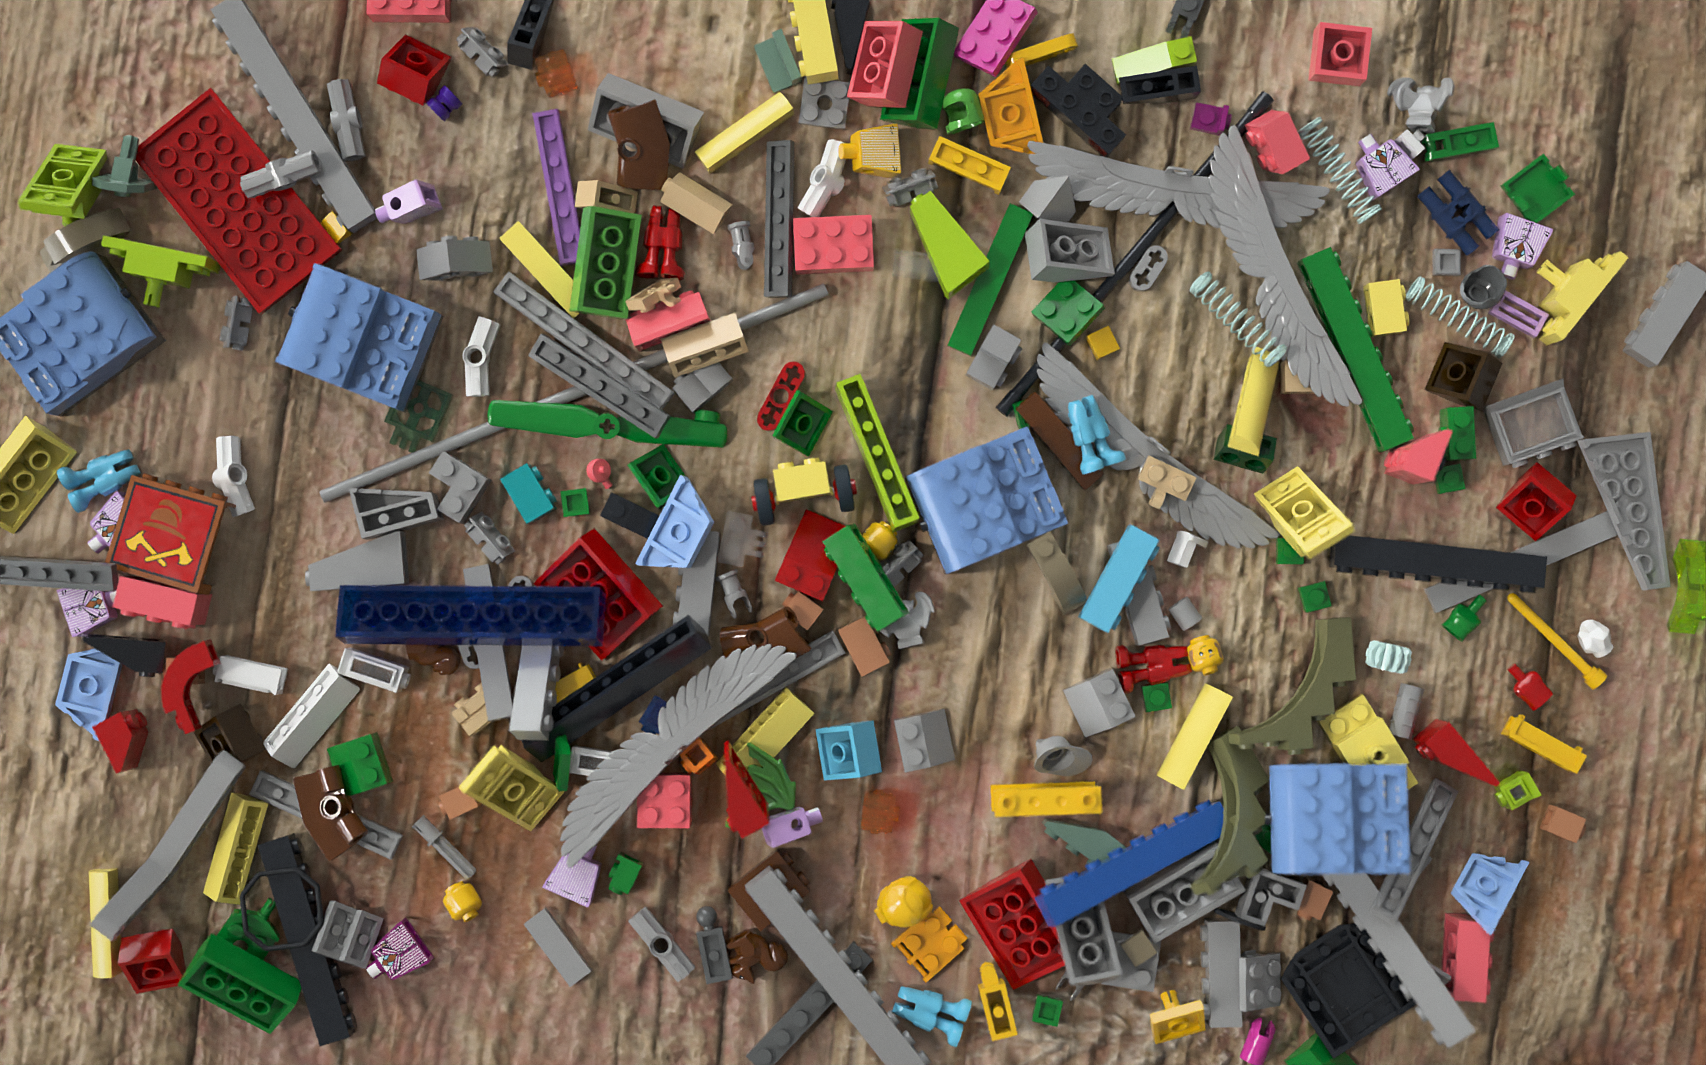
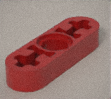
(782, 376)

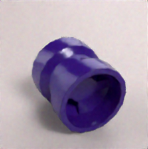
(448, 99)

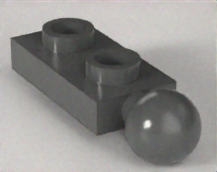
(712, 947)

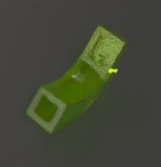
(1691, 592)

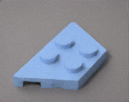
(678, 530)
(88, 687)
(1487, 887)

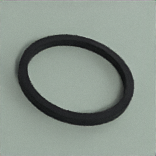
(1232, 916)

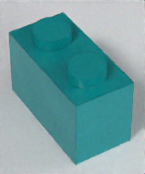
(529, 493)

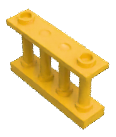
(1045, 798)

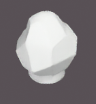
(1595, 638)

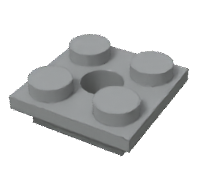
(832, 118)

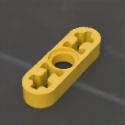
(1044, 50)

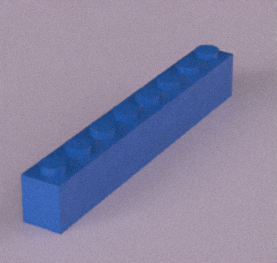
(1130, 864)

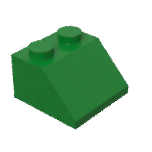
(361, 763)

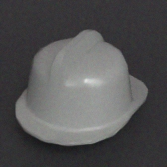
(1060, 758)

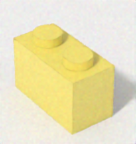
(1386, 307)

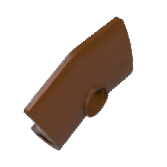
(645, 128)
(777, 631)
(331, 829)

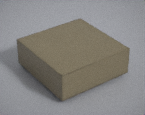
(1138, 948)

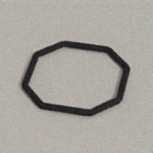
(283, 946)

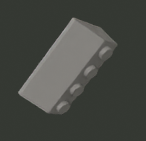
(679, 119)
(1167, 900)
(1088, 946)

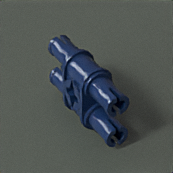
(1472, 212)

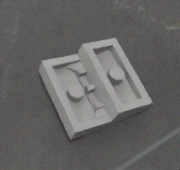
(347, 934)

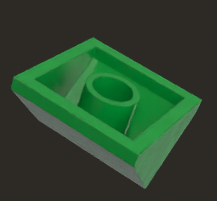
(802, 423)
(657, 474)
(1315, 1053)

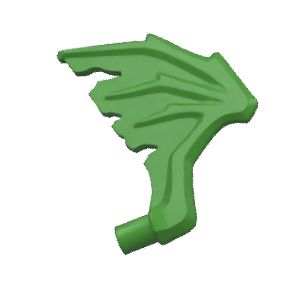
(771, 780)

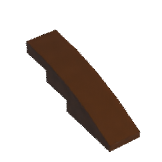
(1056, 438)

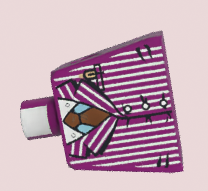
(399, 952)

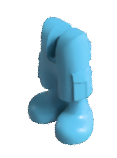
(1089, 427)
(105, 477)
(926, 1010)

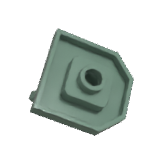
(124, 173)

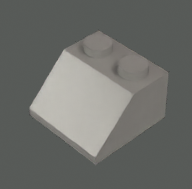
(1099, 703)
(924, 740)

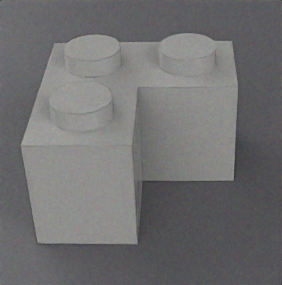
(454, 258)
(993, 358)
(465, 483)
(1263, 891)

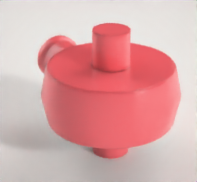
(599, 471)

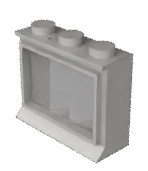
(1533, 424)

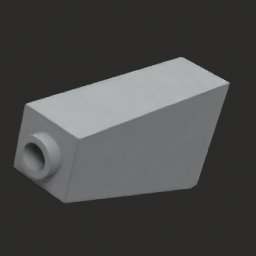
(371, 563)

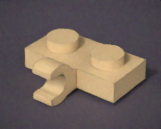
(658, 291)
(1166, 480)

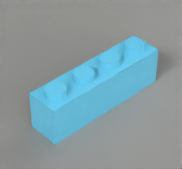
(1119, 578)

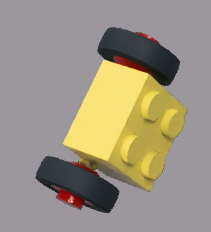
(802, 483)

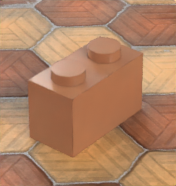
(864, 646)

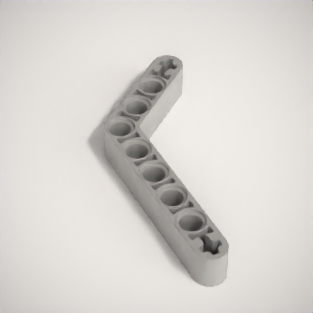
(172, 847)

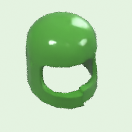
(962, 110)

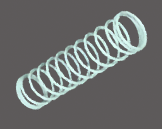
(1374, 209)
(1200, 284)
(1503, 344)

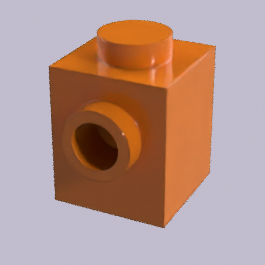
(698, 757)

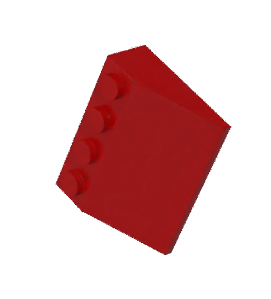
(596, 564)
(1014, 925)

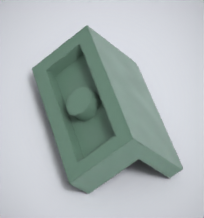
(778, 62)

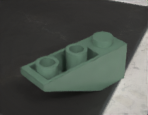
(1088, 840)

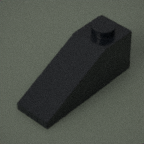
(849, 22)
(528, 33)
(1161, 86)
(629, 515)
(136, 653)

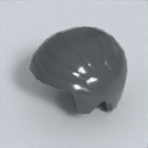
(1483, 287)

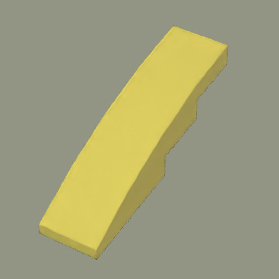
(540, 264)

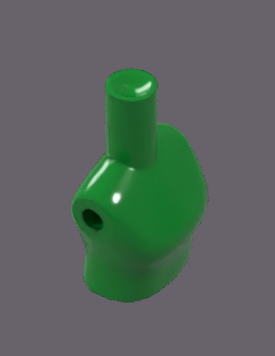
(1464, 619)

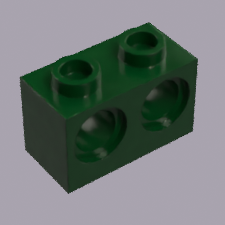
(1242, 459)

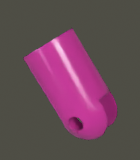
(1256, 1045)

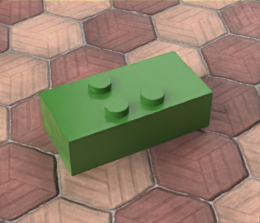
(605, 262)

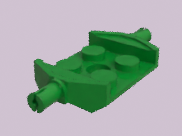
(258, 925)

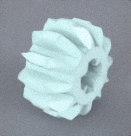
(1388, 657)

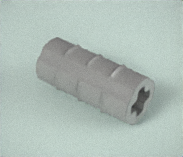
(1406, 711)

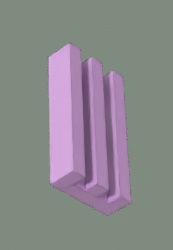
(1514, 323)

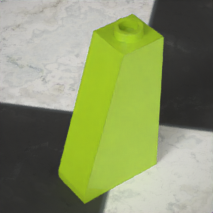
(949, 248)

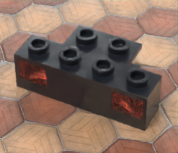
(1083, 106)

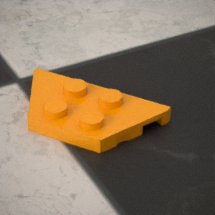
(1010, 110)

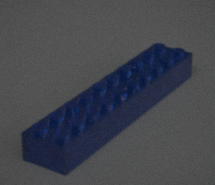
(471, 615)

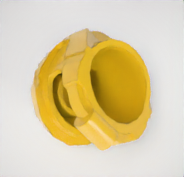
(904, 902)

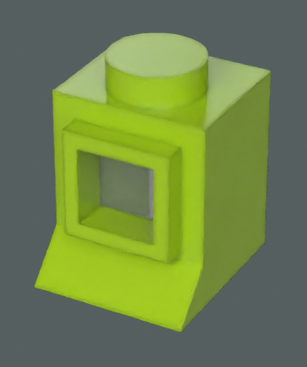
(1516, 790)

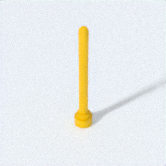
(1593, 676)

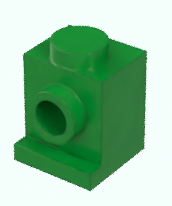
(624, 874)

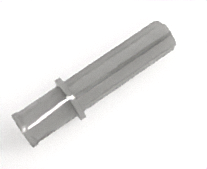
(444, 847)

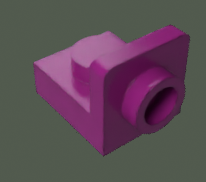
(1210, 118)

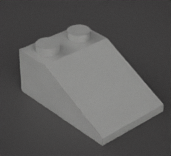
(1068, 251)

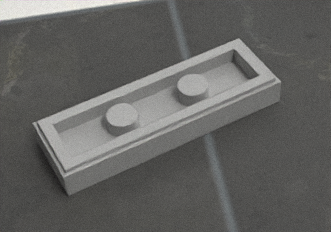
(557, 947)

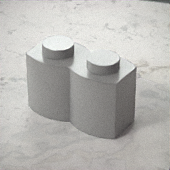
(701, 385)

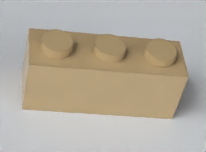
(704, 345)

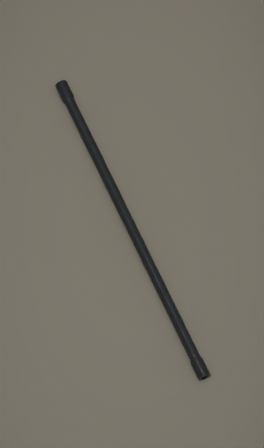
(1016, 394)

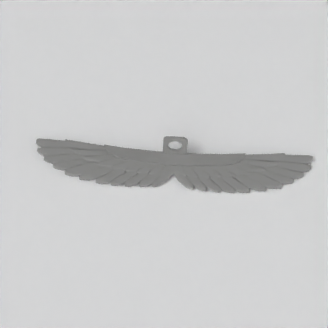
(1152, 190)
(1287, 311)
(1206, 506)
(645, 756)

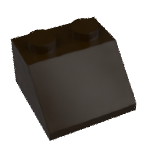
(1464, 375)
(232, 733)

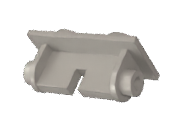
(473, 42)
(900, 188)
(233, 332)
(497, 545)
(905, 556)

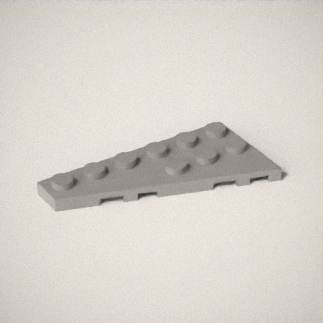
(1628, 485)

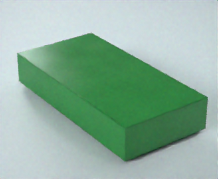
(561, 763)

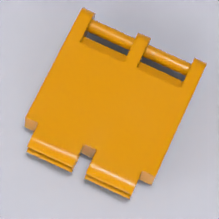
(931, 943)

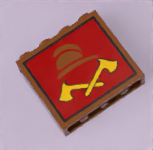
(167, 532)

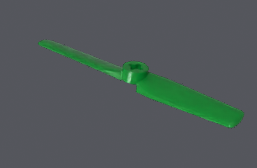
(580, 421)

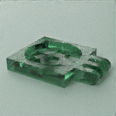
(408, 431)

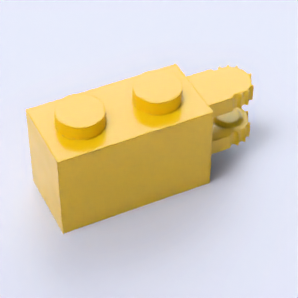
(996, 1003)

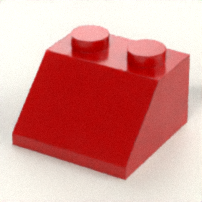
(413, 69)
(1536, 501)
(123, 739)
(152, 960)

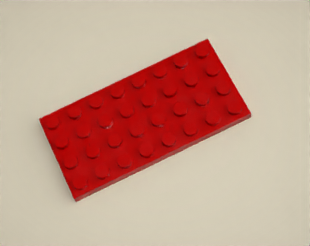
(259, 241)

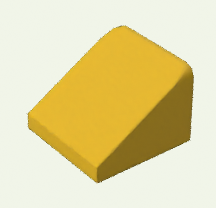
(334, 229)
(1102, 342)

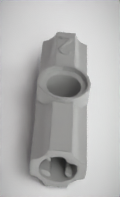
(346, 120)
(280, 174)
(673, 957)

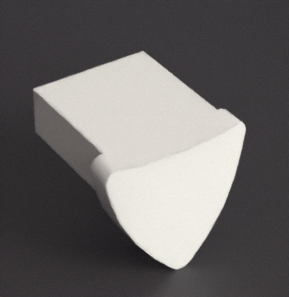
(1184, 548)

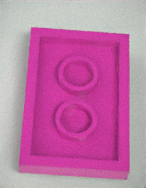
(994, 34)

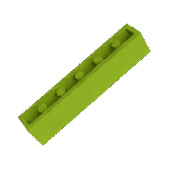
(876, 453)

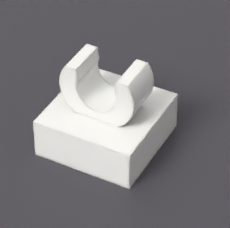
(1410, 143)

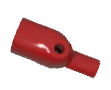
(1530, 687)

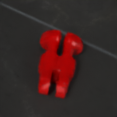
(660, 238)
(1158, 662)

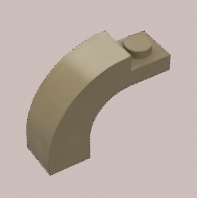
(82, 237)
(1058, 573)

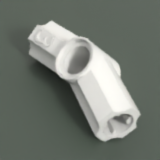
(824, 180)
(478, 374)
(232, 475)

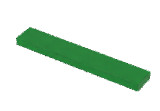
(990, 282)

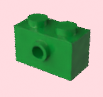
(1462, 439)

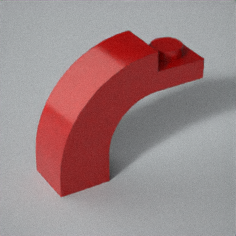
(178, 682)

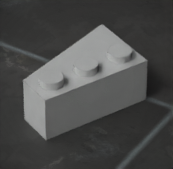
(391, 511)

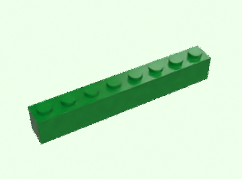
(1354, 345)

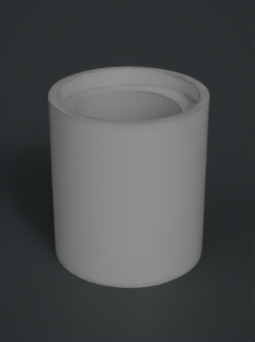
(1185, 613)

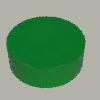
(707, 416)

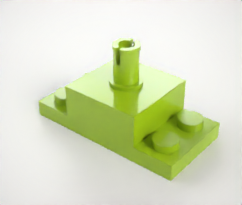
(65, 183)
(159, 266)

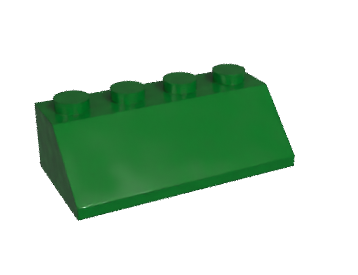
(929, 75)
(241, 983)

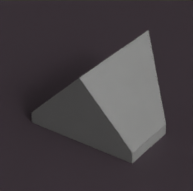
(1050, 199)

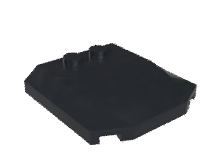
(1344, 987)

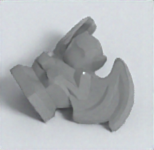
(1423, 104)
(909, 627)

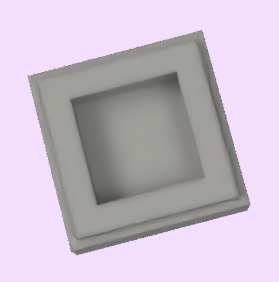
(1446, 262)

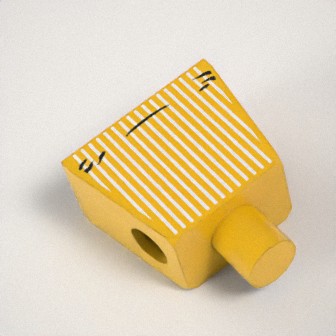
(874, 151)

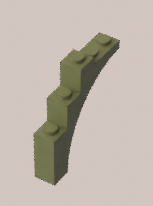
(1330, 667)
(1243, 816)

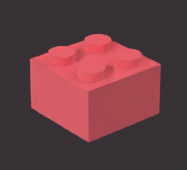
(1340, 54)
(1276, 142)
(666, 802)

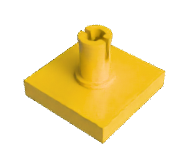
(1176, 1019)

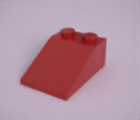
(806, 563)
(1445, 746)
(746, 804)

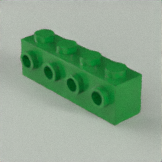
(865, 577)

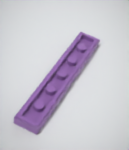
(558, 184)

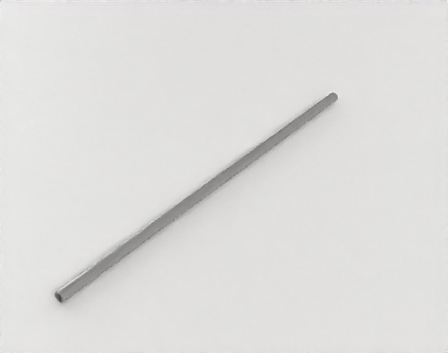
(561, 398)

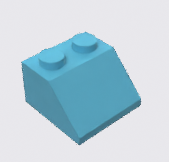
(848, 750)

